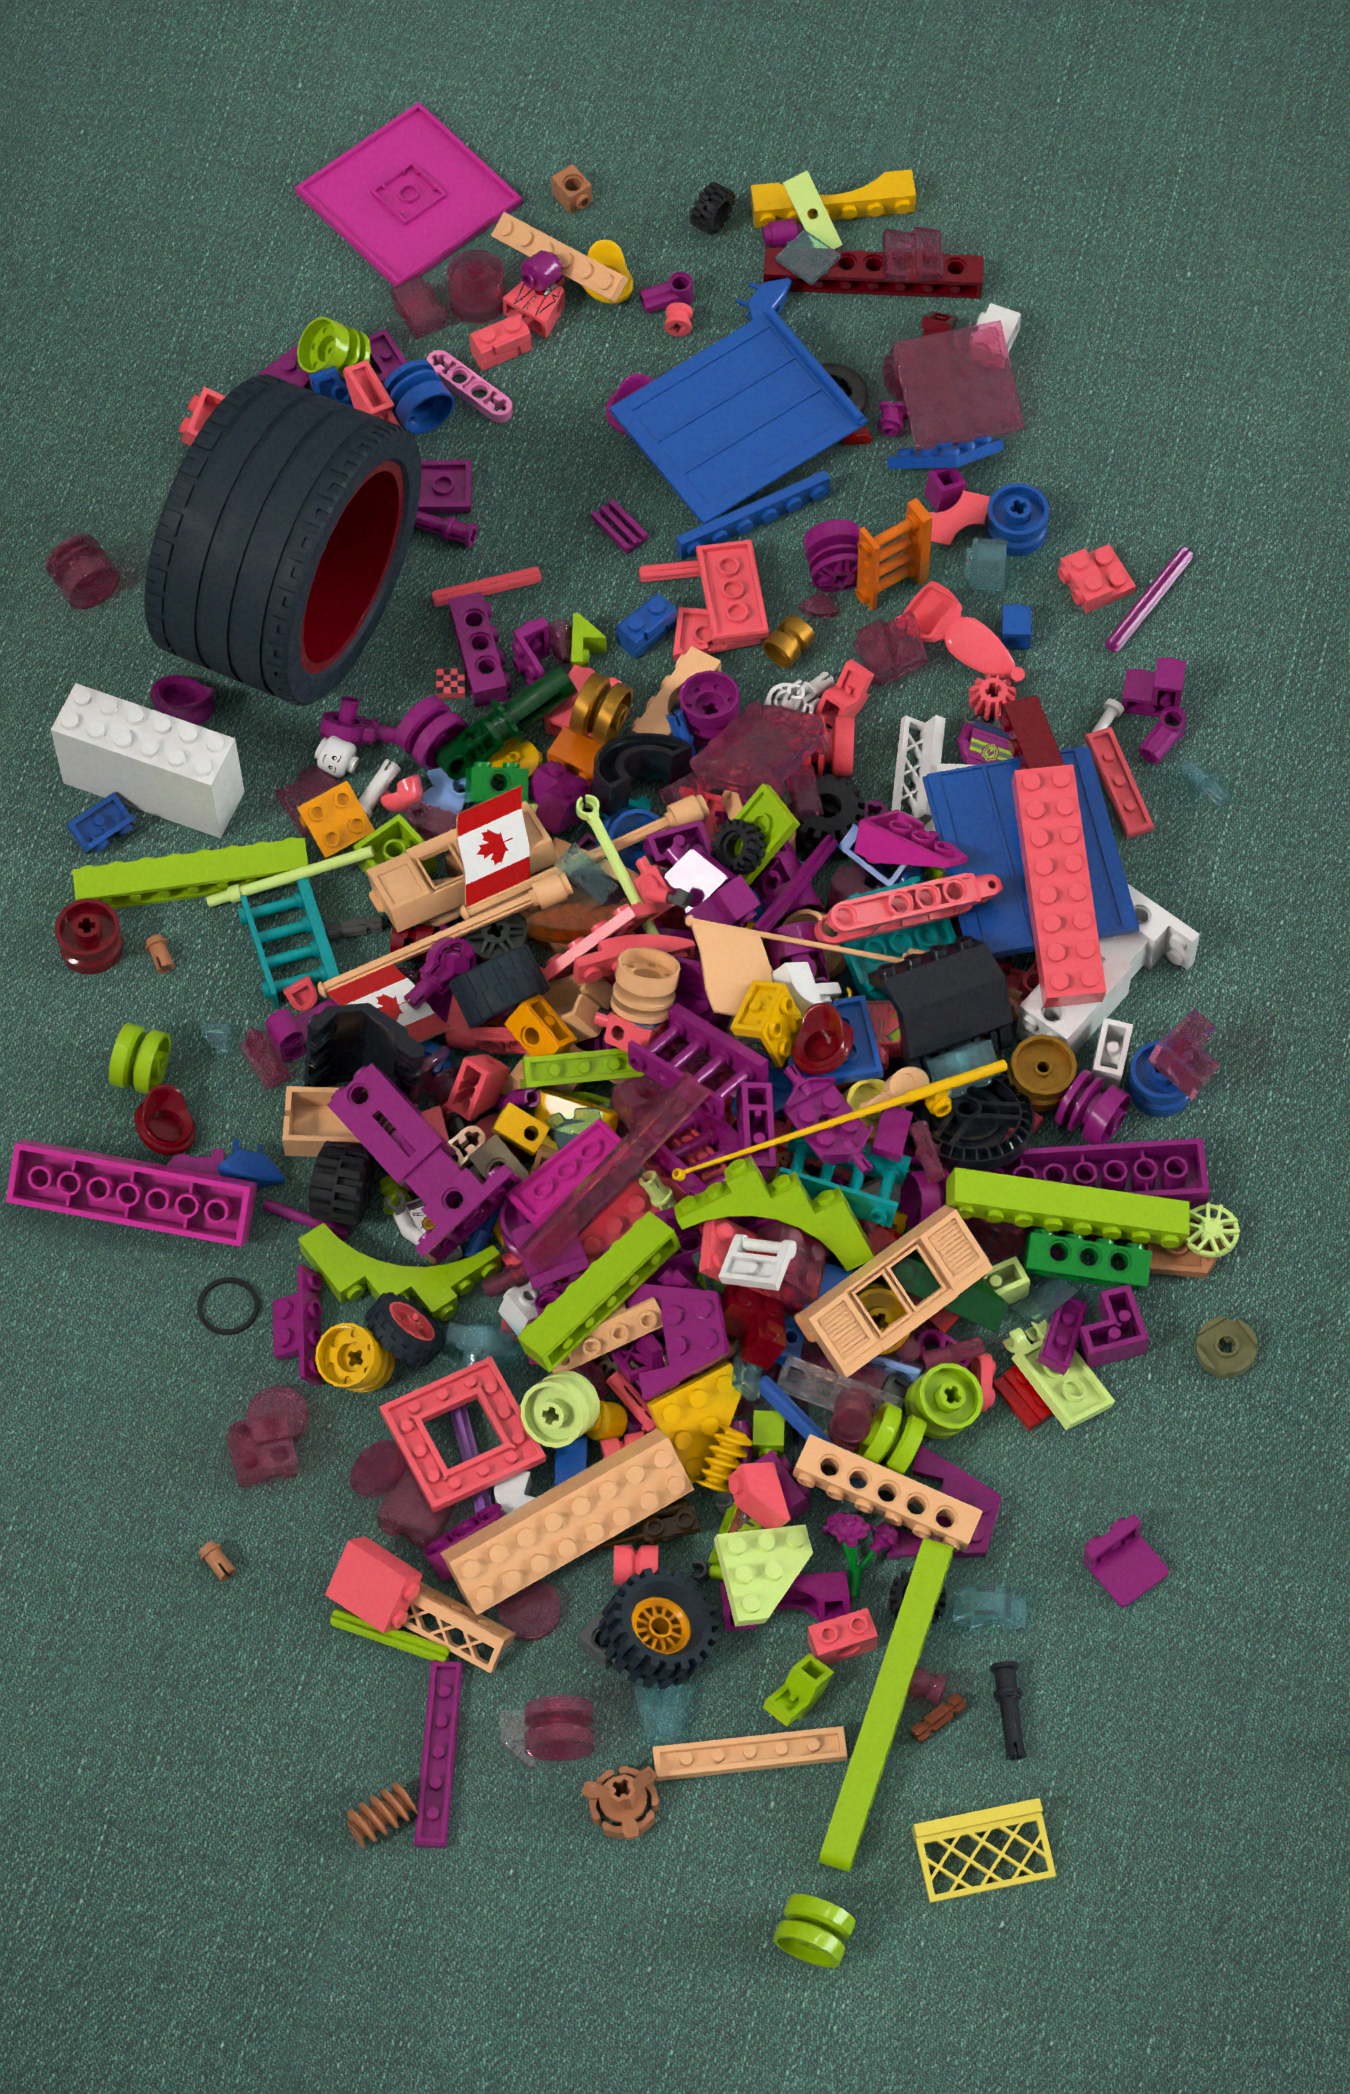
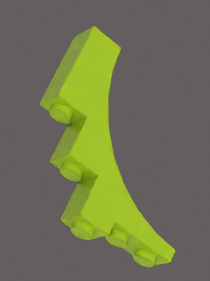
(785, 1200)
(432, 1287)

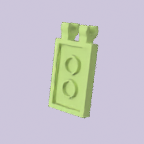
(1069, 1396)

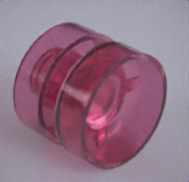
(476, 286)

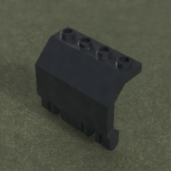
(947, 1000)
(354, 1037)

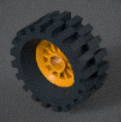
(674, 1611)

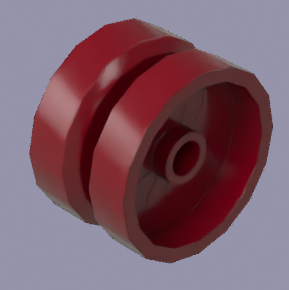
(89, 936)

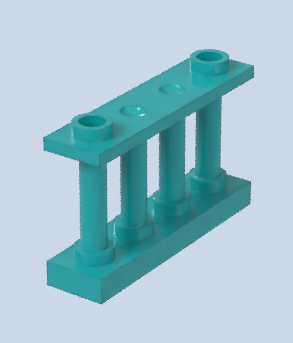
(310, 923)
(865, 1206)

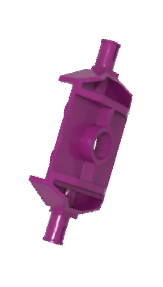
(818, 1100)

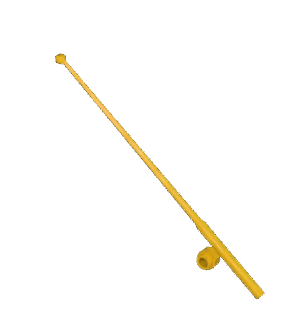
(934, 1093)

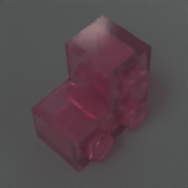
(1182, 1055)

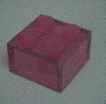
(804, 1271)

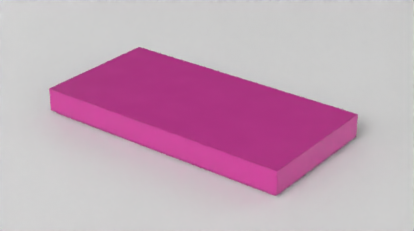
(562, 1173)

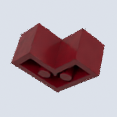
(756, 1322)

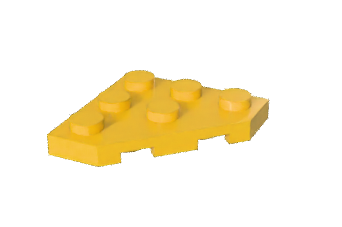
(692, 1415)

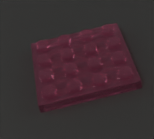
(958, 385)

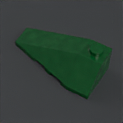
(976, 1303)

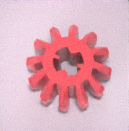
(989, 696)

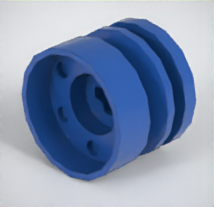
(419, 396)

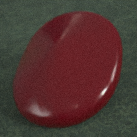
(822, 1040)
(165, 1121)

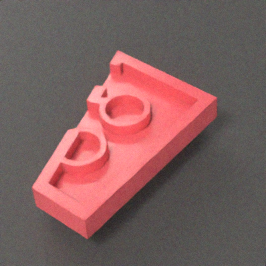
(694, 631)

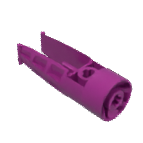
(777, 875)
(784, 952)

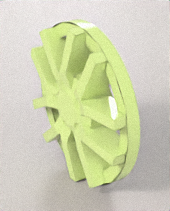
(1212, 1230)

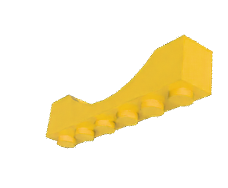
(886, 195)

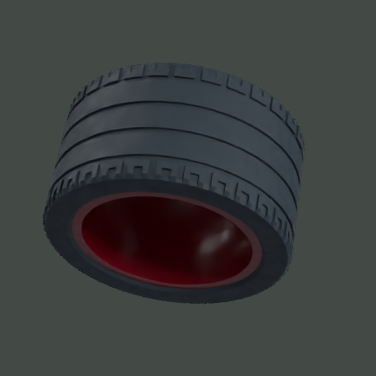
(282, 539)

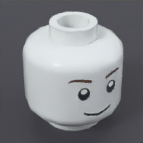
(336, 756)

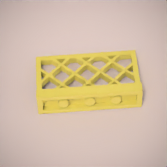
(978, 1822)

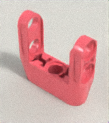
(490, 1039)

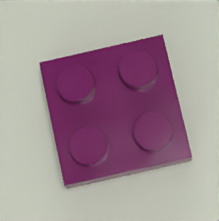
(446, 486)

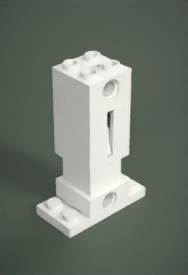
(1121, 960)

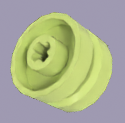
(560, 1409)

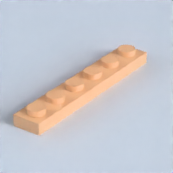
(574, 264)
(750, 1753)

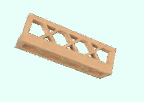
(458, 1617)

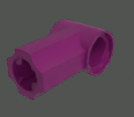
(668, 292)
(1163, 736)

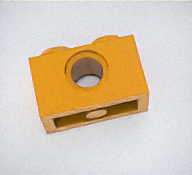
(540, 1028)

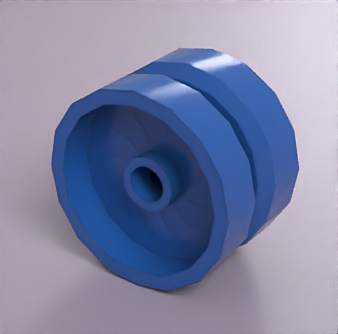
(1019, 516)
(625, 822)
(1151, 1089)

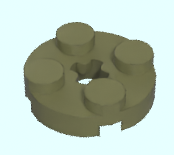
(1220, 1363)

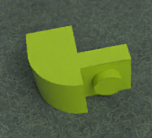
(800, 1691)

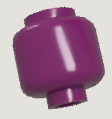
(541, 270)

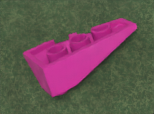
(903, 841)

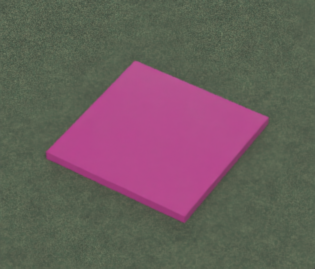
(408, 195)

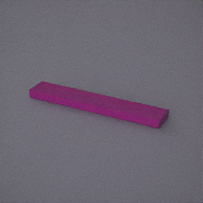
(438, 1754)

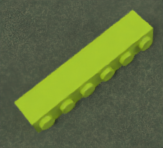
(599, 1291)

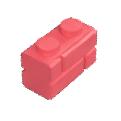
(500, 342)

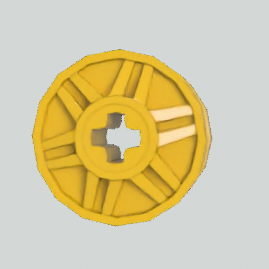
(340, 1355)

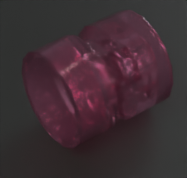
(852, 1415)

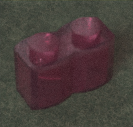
(418, 307)

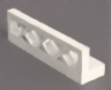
(927, 755)

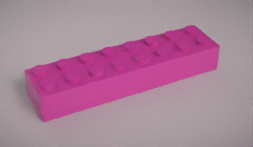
(131, 1192)

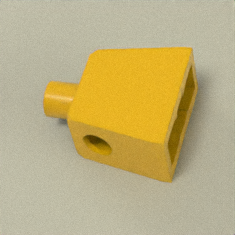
(511, 1128)

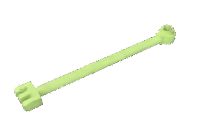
(611, 853)

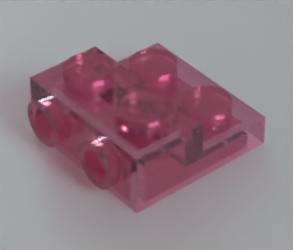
(891, 647)

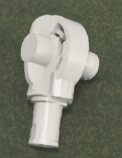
(800, 696)

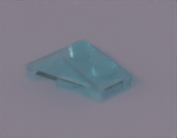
(662, 1711)

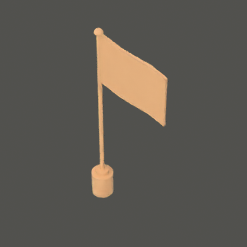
(737, 957)

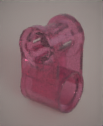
(432, 822)

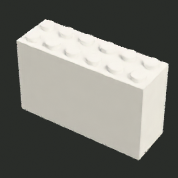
(148, 760)

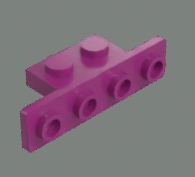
(299, 1324)

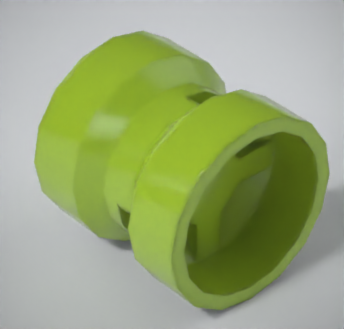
(388, 1187)

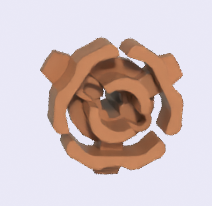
(629, 1806)

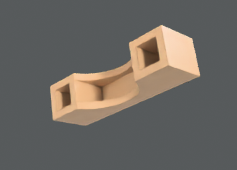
(658, 707)

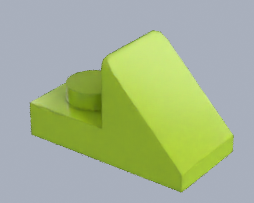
(585, 640)

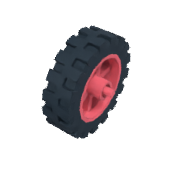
(405, 1329)

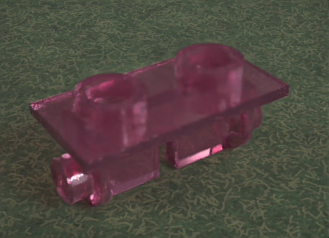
(264, 1058)

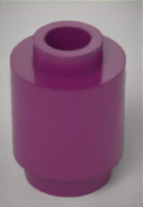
(780, 232)

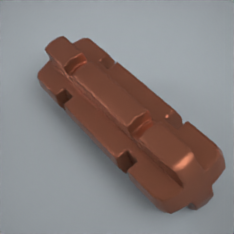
(938, 1717)

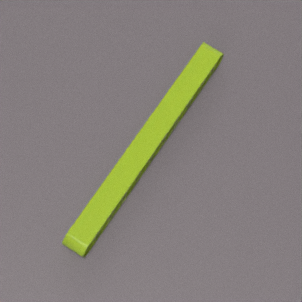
(886, 1705)

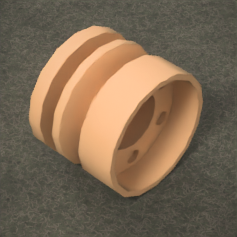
(645, 985)

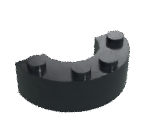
(636, 758)

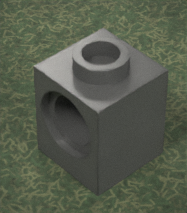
(588, 1641)

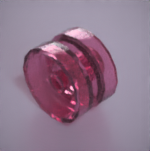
(559, 1728)

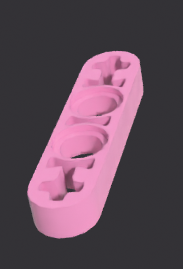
(473, 383)

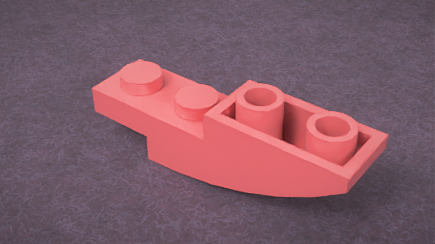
(604, 961)

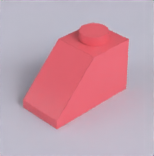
(759, 1494)

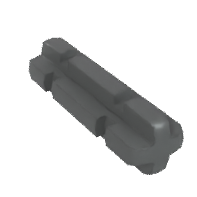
(354, 927)

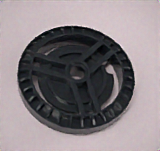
(977, 1126)

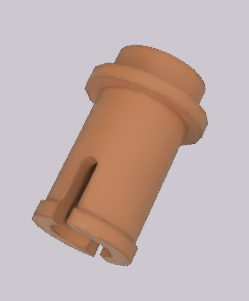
(158, 949)
(216, 1560)

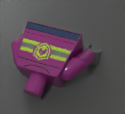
(982, 742)

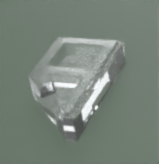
(513, 1735)

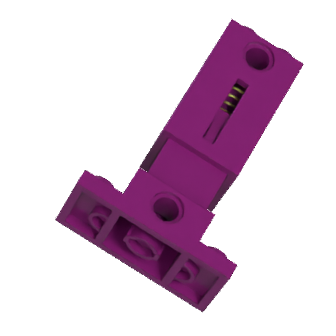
(420, 1161)

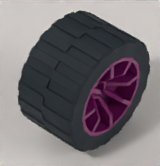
(498, 986)

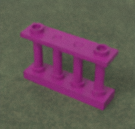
(703, 1038)
(714, 1133)

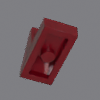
(938, 322)

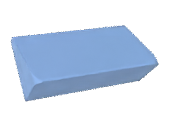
(890, 1364)

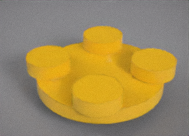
(515, 753)

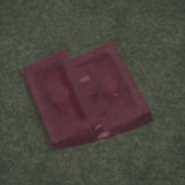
(912, 254)

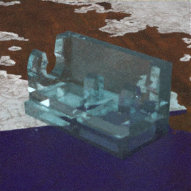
(586, 874)

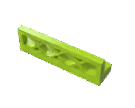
(576, 1068)

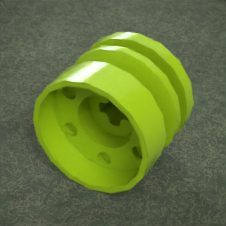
(331, 344)

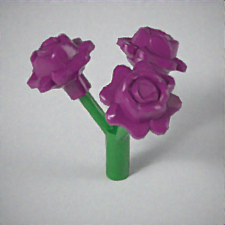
(851, 1528)

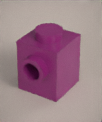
(944, 488)

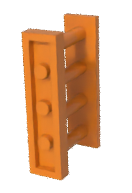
(913, 558)

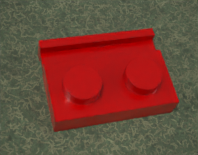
(1022, 1398)

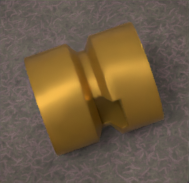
(785, 644)

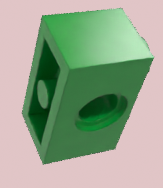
(478, 781)

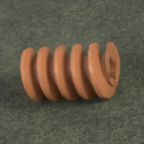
(380, 1814)

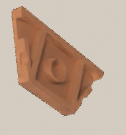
(1182, 1260)

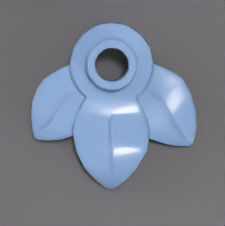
(444, 792)

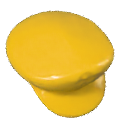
(610, 255)

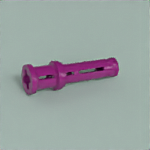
(447, 528)

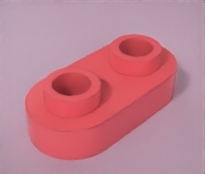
(984, 1369)

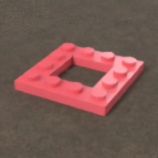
(448, 1486)

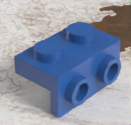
(101, 822)

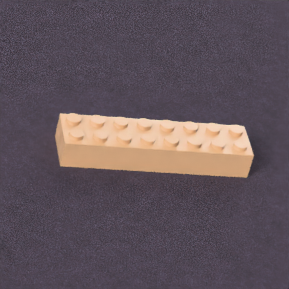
(567, 1521)

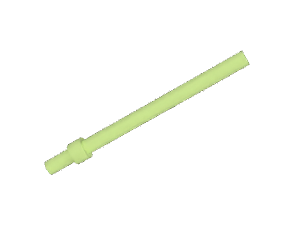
(235, 891)

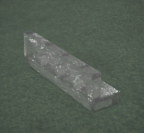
(820, 1392)

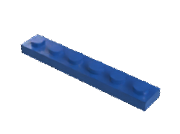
(754, 514)

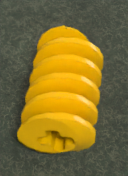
(725, 1458)

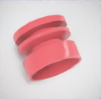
(841, 748)

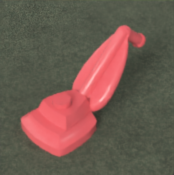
(965, 637)

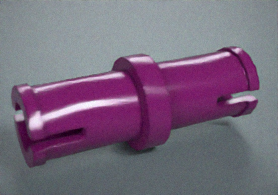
(521, 1098)

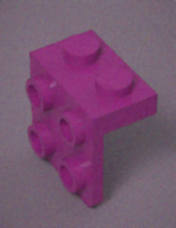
(529, 646)
(569, 1262)
(1124, 1561)

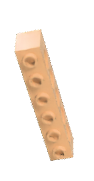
(878, 1478)

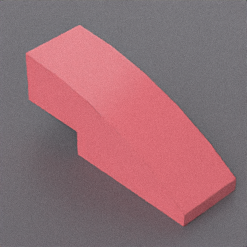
(368, 392)

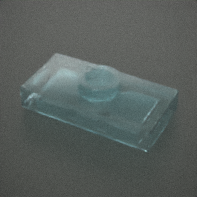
(745, 1376)

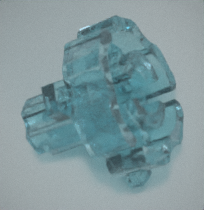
(479, 1341)

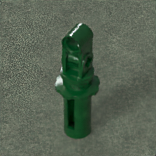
(505, 723)

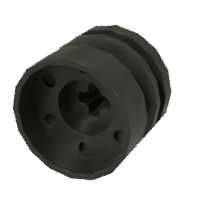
(510, 934)

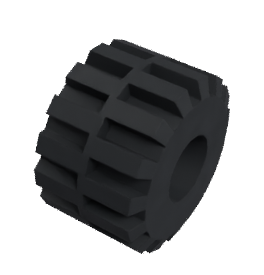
(841, 810)
(341, 1183)

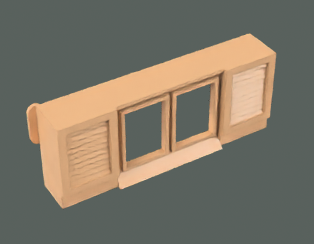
(408, 893)
(844, 1325)

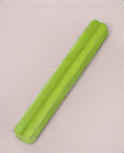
(396, 1638)

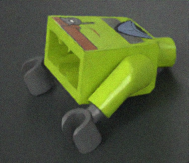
(734, 1521)

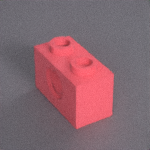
(843, 1637)

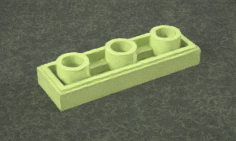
(805, 197)

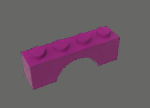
(818, 1594)

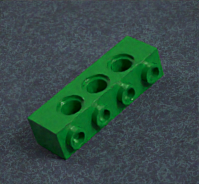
(1039, 1261)

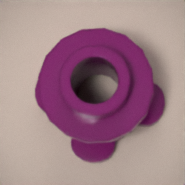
(892, 418)

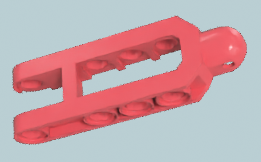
(900, 907)

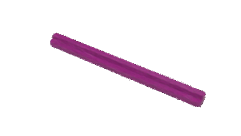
(796, 885)

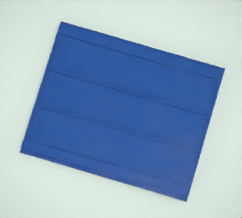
(738, 416)
(978, 816)

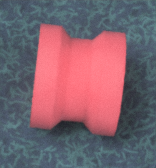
(678, 319)

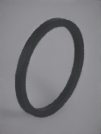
(222, 1281)

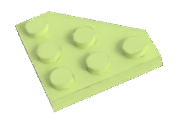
(760, 1568)

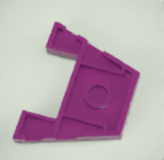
(692, 1334)
(961, 1487)

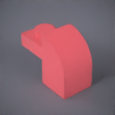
(847, 695)

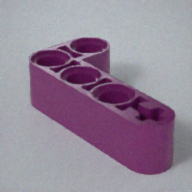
(290, 1033)

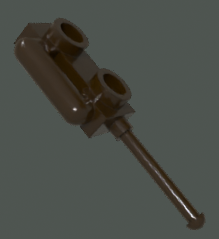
(661, 1530)

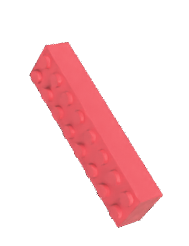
(1058, 886)

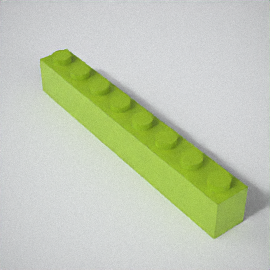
(188, 874)
(1068, 1207)

